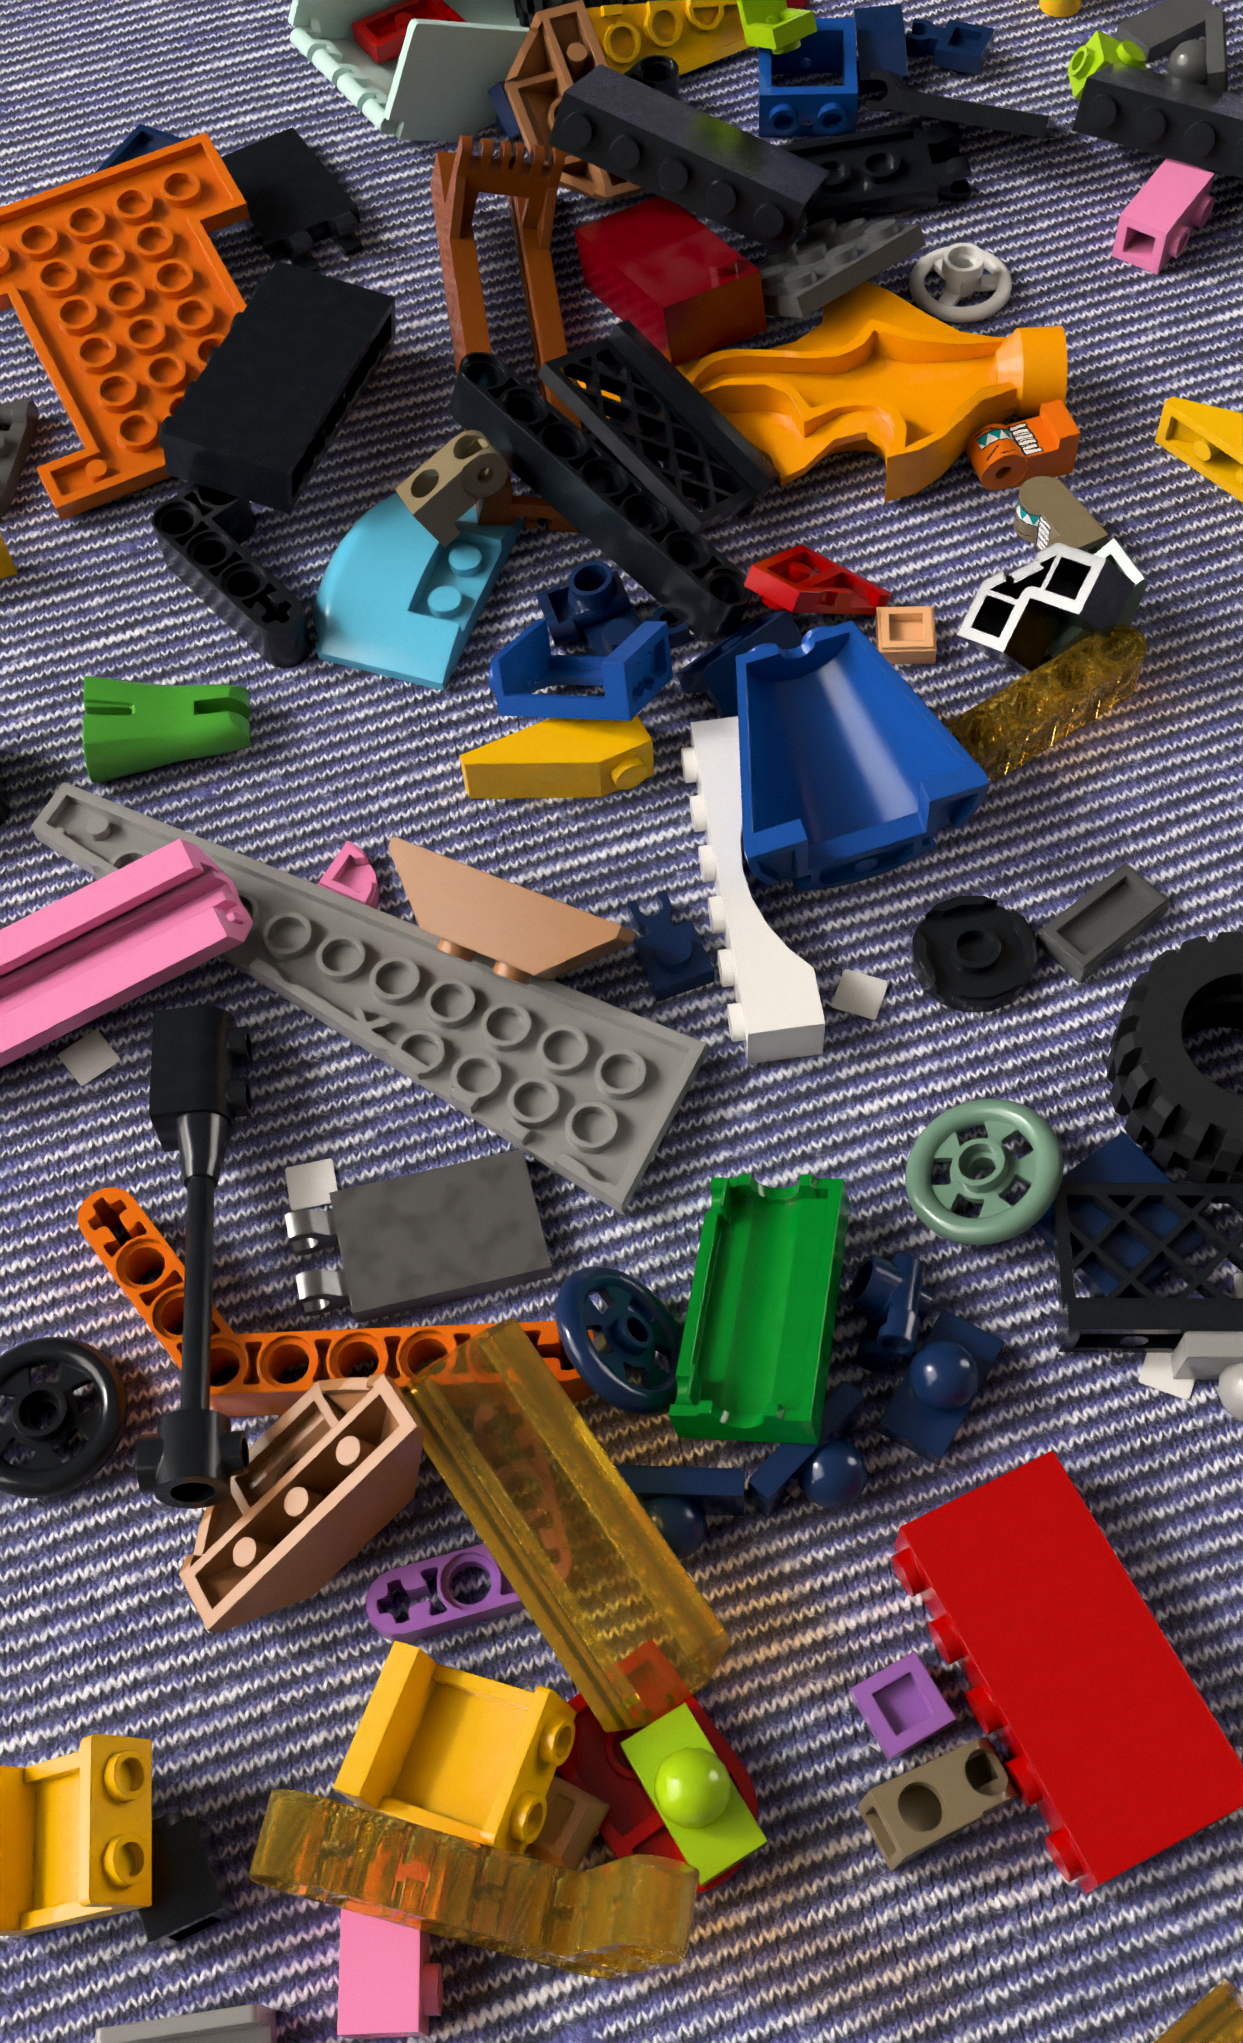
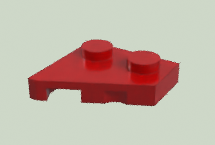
(811, 583)

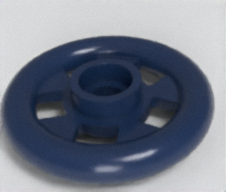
(621, 1341)

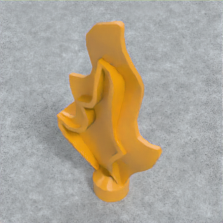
(881, 384)

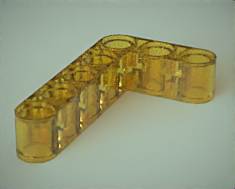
(1051, 701)
(587, 1923)

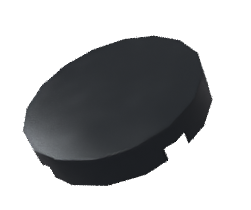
(973, 954)

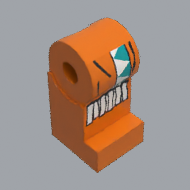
(1025, 449)

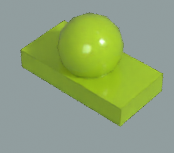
(693, 1794)

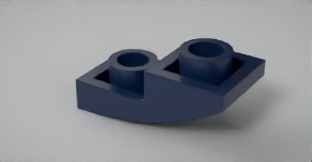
(880, 44)

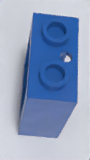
(827, 107)

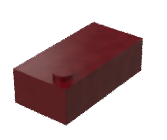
(671, 279)

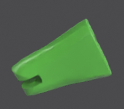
(153, 725)

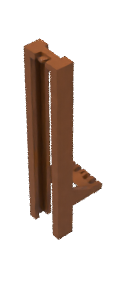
(532, 204)

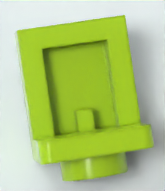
(774, 25)
(1099, 53)

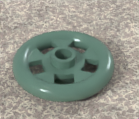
(997, 1218)

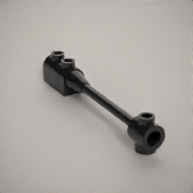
(196, 1112)

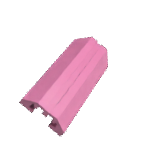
(113, 944)

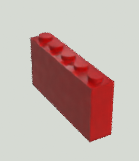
(1069, 1672)

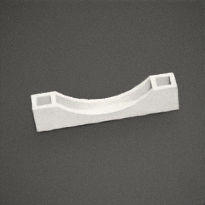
(774, 988)

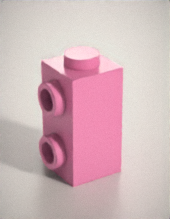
(1163, 215)
(385, 1980)

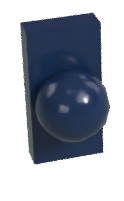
(940, 1387)
(827, 1472)
(682, 1496)

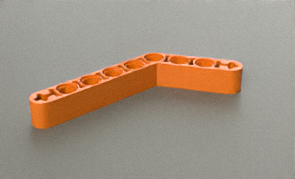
(266, 1355)

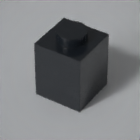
(187, 1882)

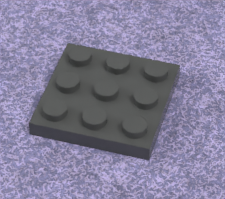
(832, 262)

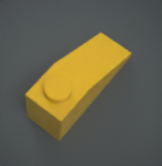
(1205, 440)
(561, 760)

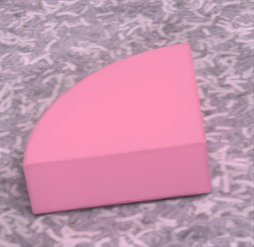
(352, 876)

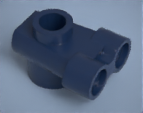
(589, 599)
(896, 1307)

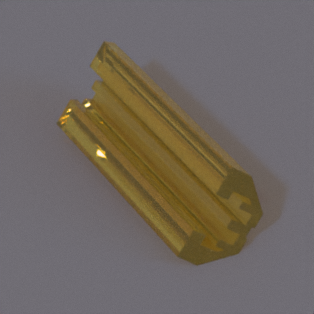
(566, 1529)

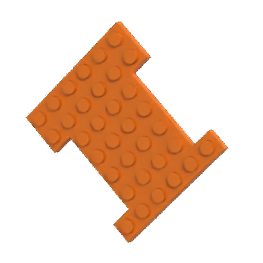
(122, 306)

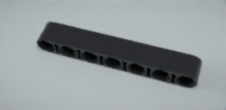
(600, 498)

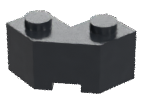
(1021, 610)

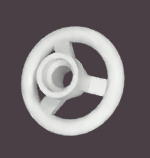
(962, 270)

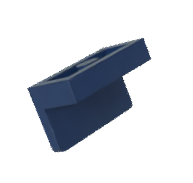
(716, 668)

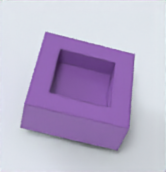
(902, 1706)

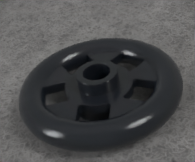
(101, 1426)

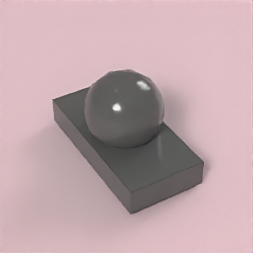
(1203, 61)

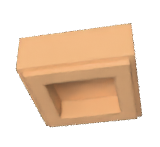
(906, 634)

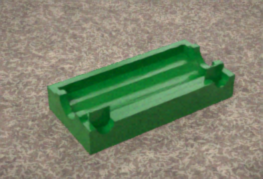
(762, 1312)

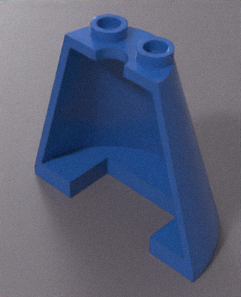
(842, 763)

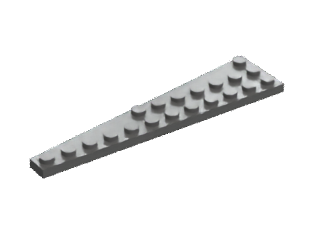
(530, 1062)

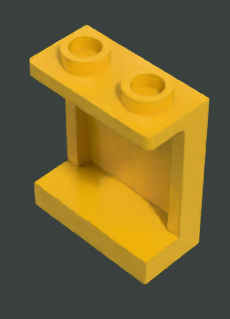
(457, 1751)
(76, 1836)

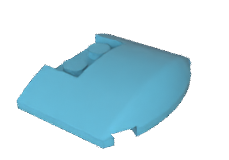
(402, 599)

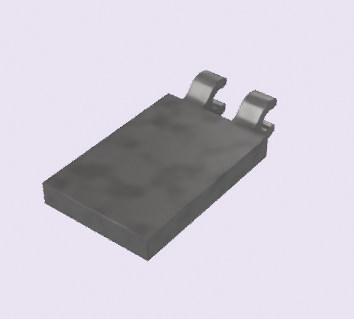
(424, 1239)

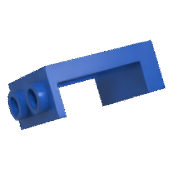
(628, 674)

